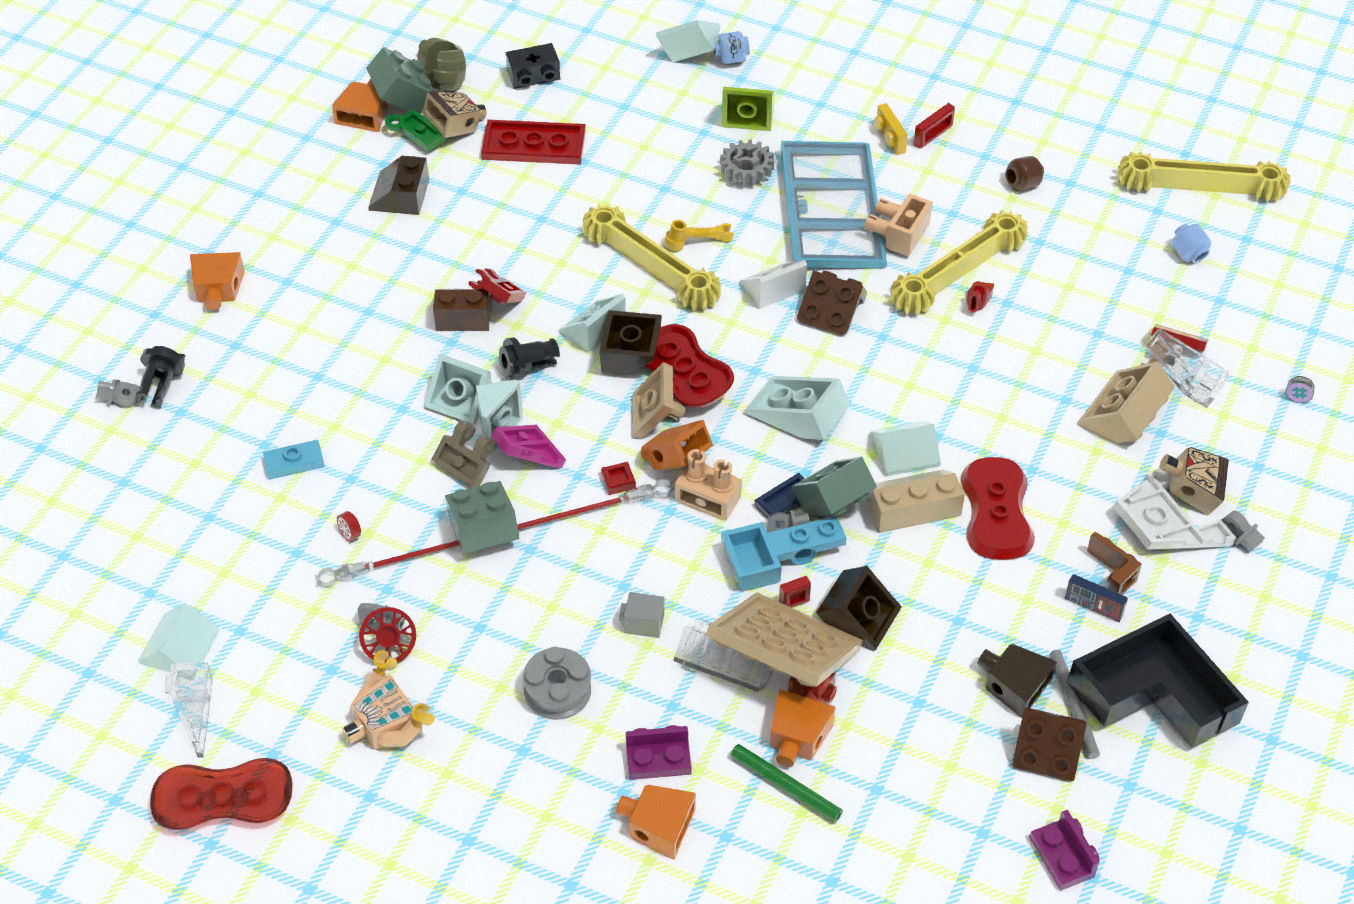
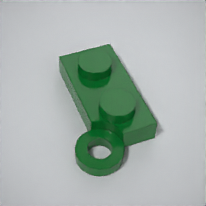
(416, 129)

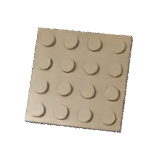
(784, 639)

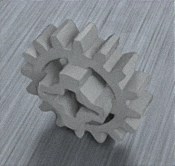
(747, 162)

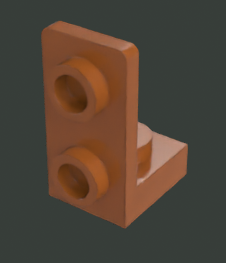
(1124, 565)

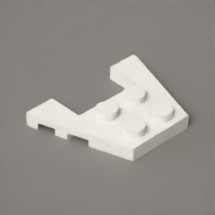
(1162, 523)

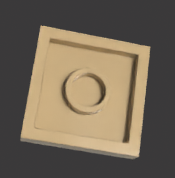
(655, 401)

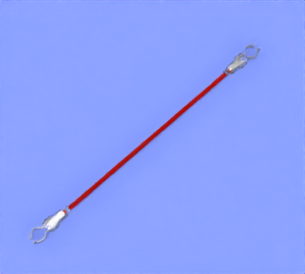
(349, 571)

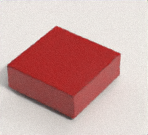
(618, 478)
(795, 592)

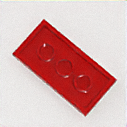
(533, 141)

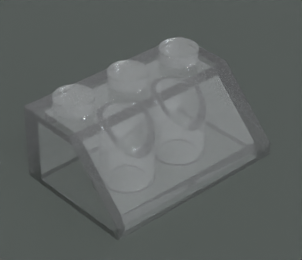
(723, 664)

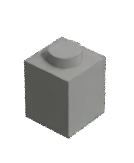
(643, 614)

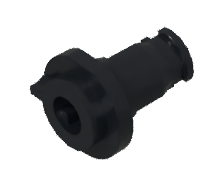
(518, 358)
(161, 364)

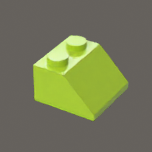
(747, 108)

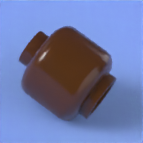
(1024, 173)

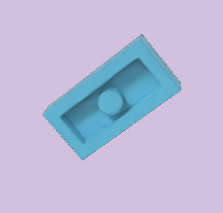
(293, 459)

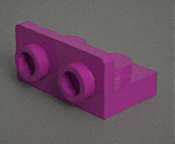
(658, 752)
(1066, 851)

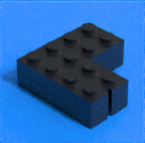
(1161, 668)

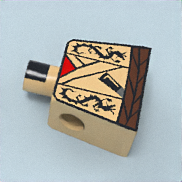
(453, 112)
(1197, 478)

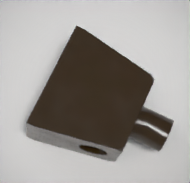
(1017, 676)

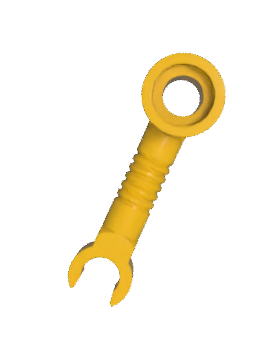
(679, 232)

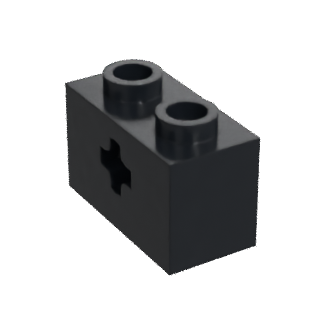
(533, 65)

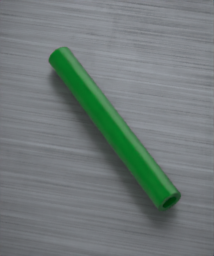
(786, 783)

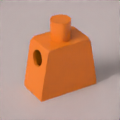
(360, 107)
(216, 277)
(665, 448)
(799, 727)
(659, 817)

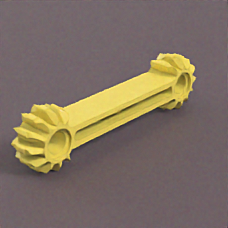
(1263, 180)
(693, 286)
(918, 291)

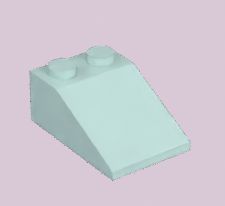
(800, 405)

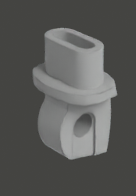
(116, 392)
(789, 520)
(1243, 531)
(365, 608)

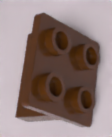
(1049, 744)

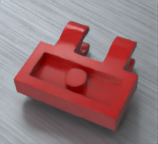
(501, 289)

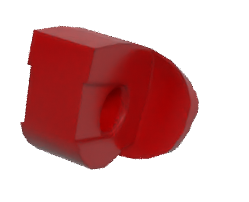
(979, 295)

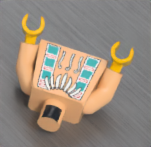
(384, 711)

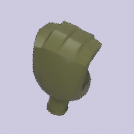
(442, 63)

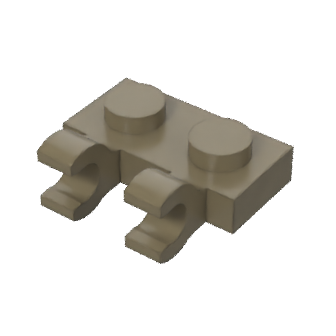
(460, 460)

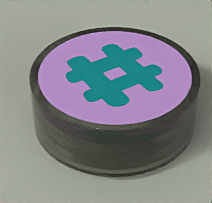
(1300, 389)

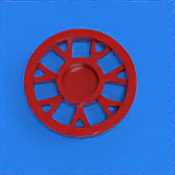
(387, 633)

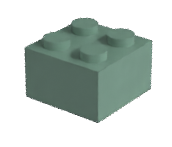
(399, 80)
(835, 487)
(482, 517)

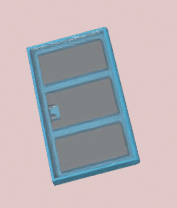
(828, 202)

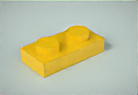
(891, 129)

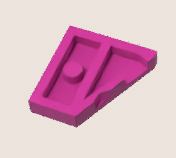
(528, 443)

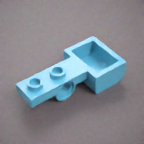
(757, 554)

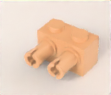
(907, 222)
(708, 488)

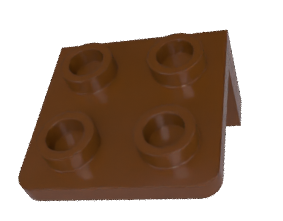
(831, 302)

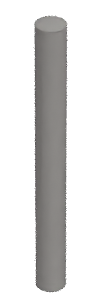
(1074, 703)

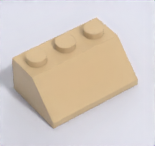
(1128, 403)
(916, 500)

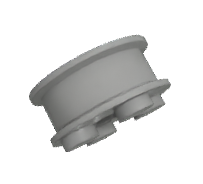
(562, 698)

